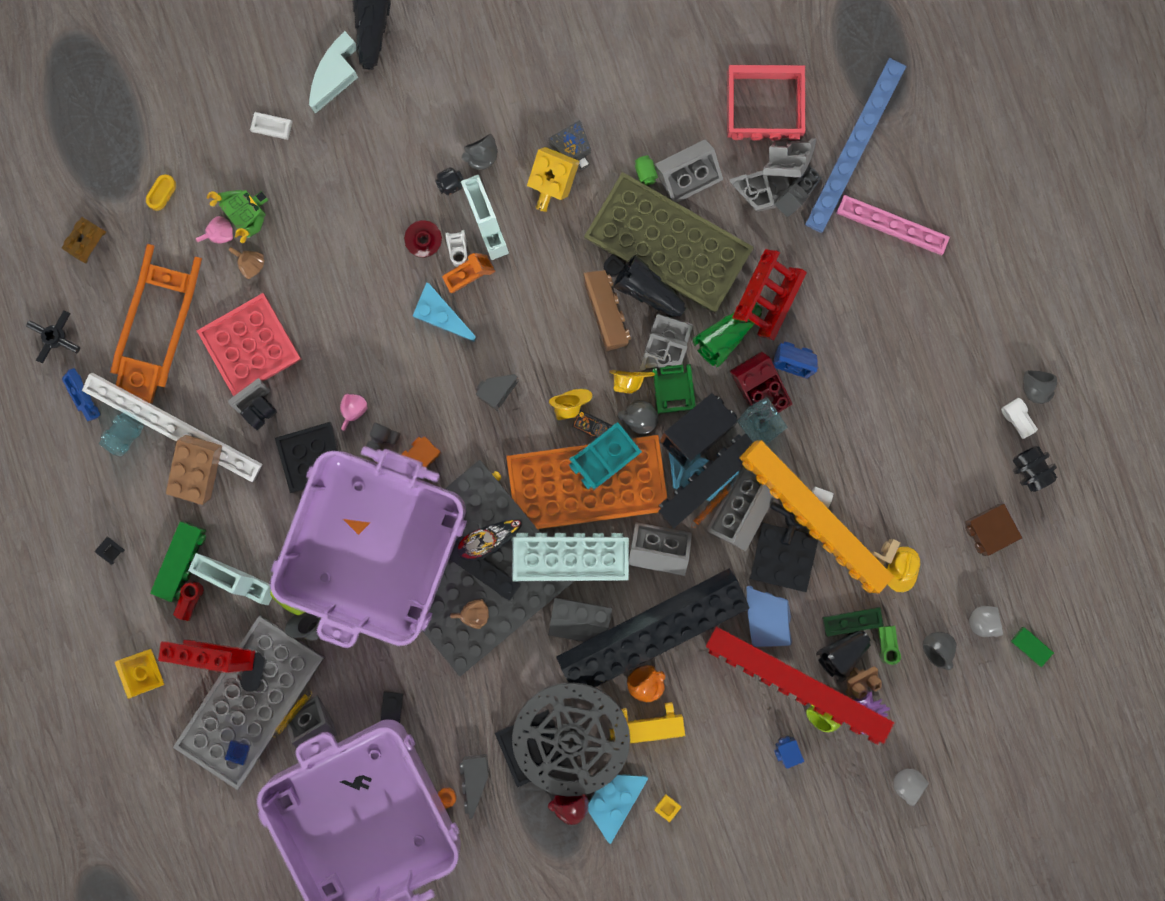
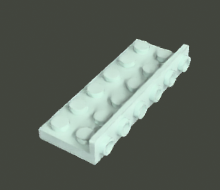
(570, 557)

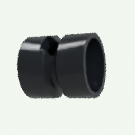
(256, 414)

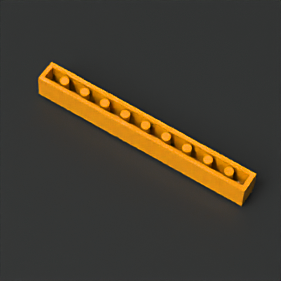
(816, 517)

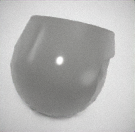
(986, 621)
(910, 785)

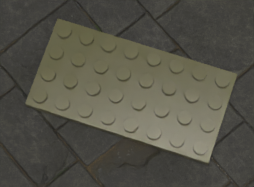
(671, 240)

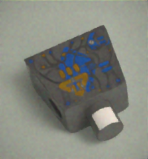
(572, 143)

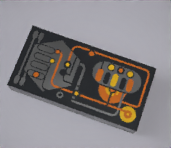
(590, 425)

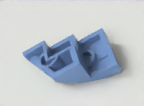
(768, 619)

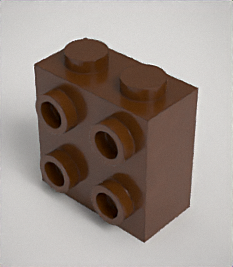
(992, 530)

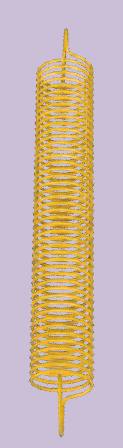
(291, 712)

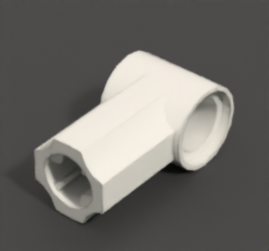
(1017, 414)

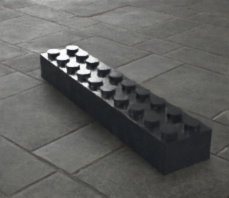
(654, 631)

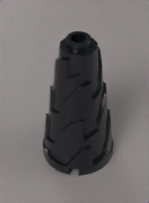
(370, 26)
(648, 287)

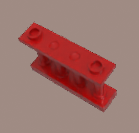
(782, 302)

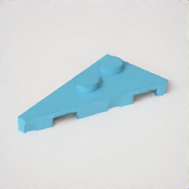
(436, 311)

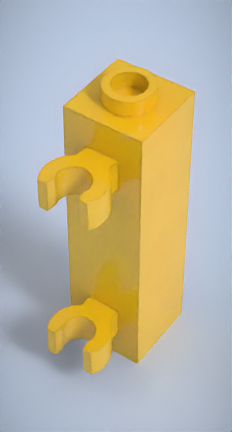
(654, 728)

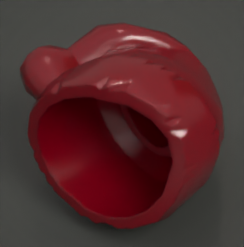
(569, 808)

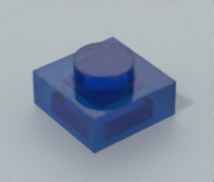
(237, 752)

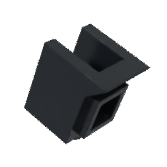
(109, 550)

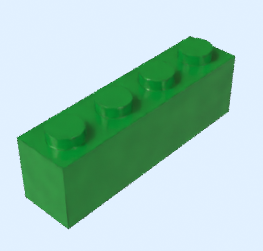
(178, 561)

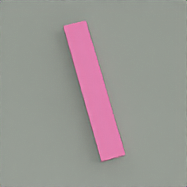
(893, 225)

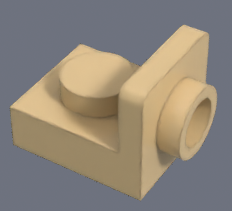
(889, 550)

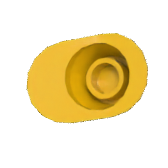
(628, 381)
(569, 403)
(904, 569)

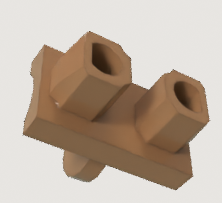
(860, 680)

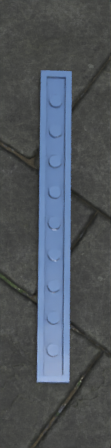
(855, 145)

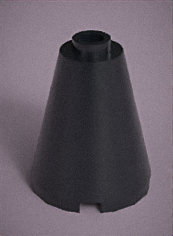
(844, 654)

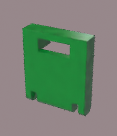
(673, 386)

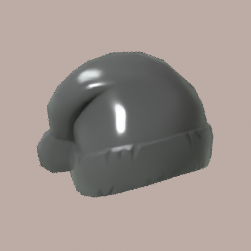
(481, 153)
(1039, 386)
(640, 416)
(940, 649)

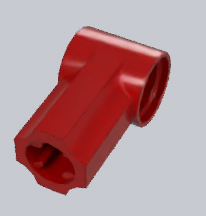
(187, 602)

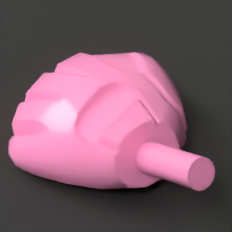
(218, 231)
(352, 408)

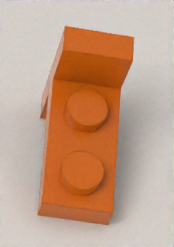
(468, 272)

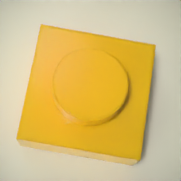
(667, 808)

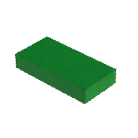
(1032, 647)

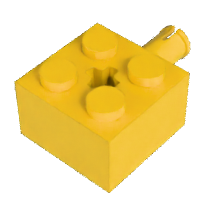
(542, 176)

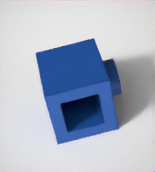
(788, 752)

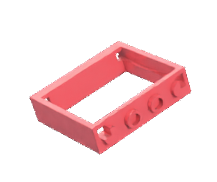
(766, 72)

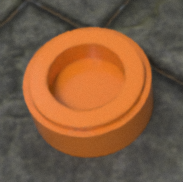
(447, 797)

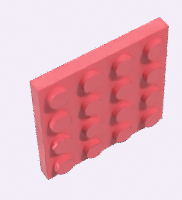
(249, 344)

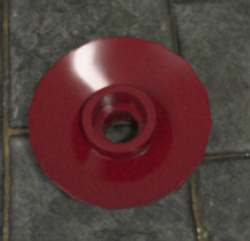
(418, 231)

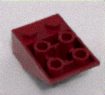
(759, 379)

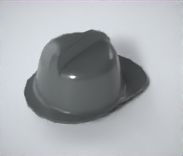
(303, 626)

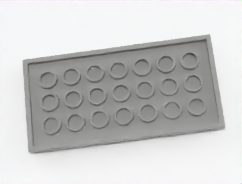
(249, 716)

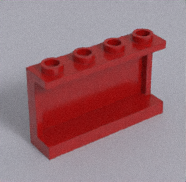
(207, 656)

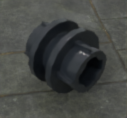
(1034, 468)

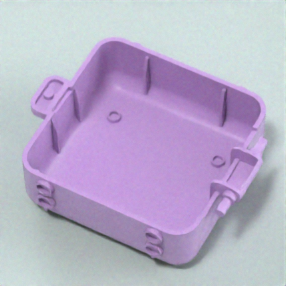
(389, 571)
(362, 840)

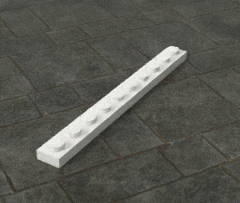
(166, 423)

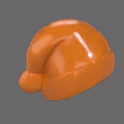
(646, 683)

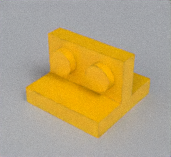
(139, 673)

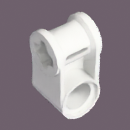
(457, 246)

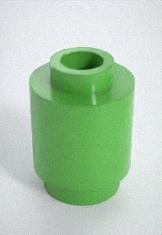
(646, 170)

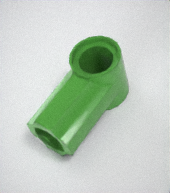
(888, 642)

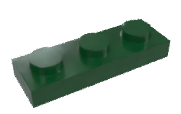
(852, 621)

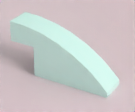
(333, 72)
(485, 217)
(231, 579)

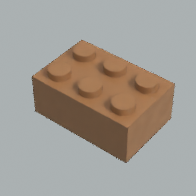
(193, 469)

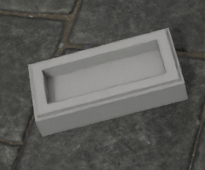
(248, 394)

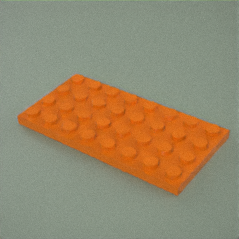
(556, 497)

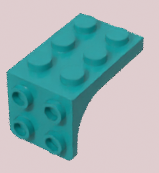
(604, 456)

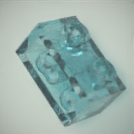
(121, 434)

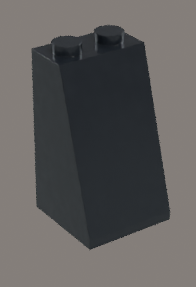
(698, 430)

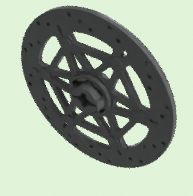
(563, 735)

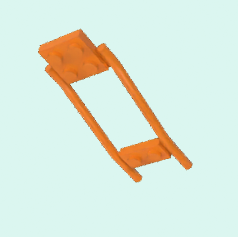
(136, 375)

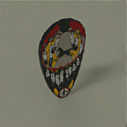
(487, 539)

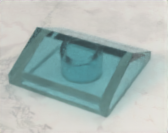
(762, 421)

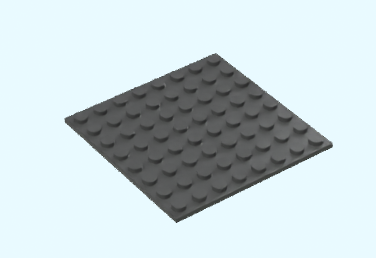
(457, 642)

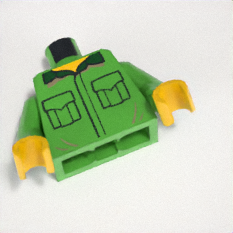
(242, 210)

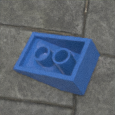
(795, 361)

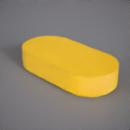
(161, 192)

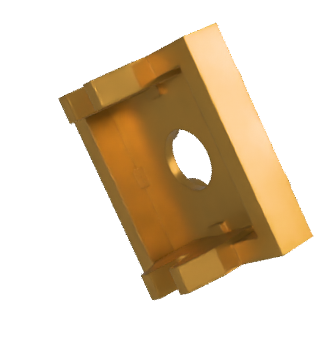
(83, 249)

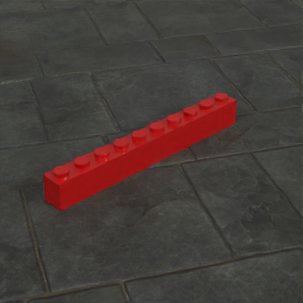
(801, 685)

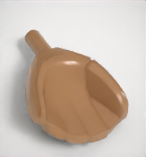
(249, 262)
(473, 614)

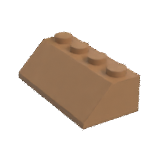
(605, 310)

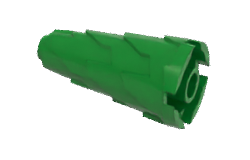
(723, 337)

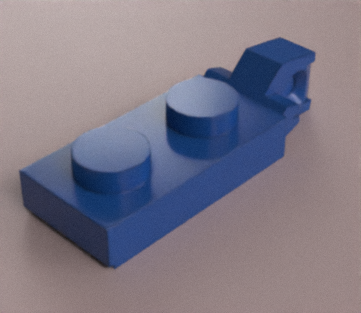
(82, 400)

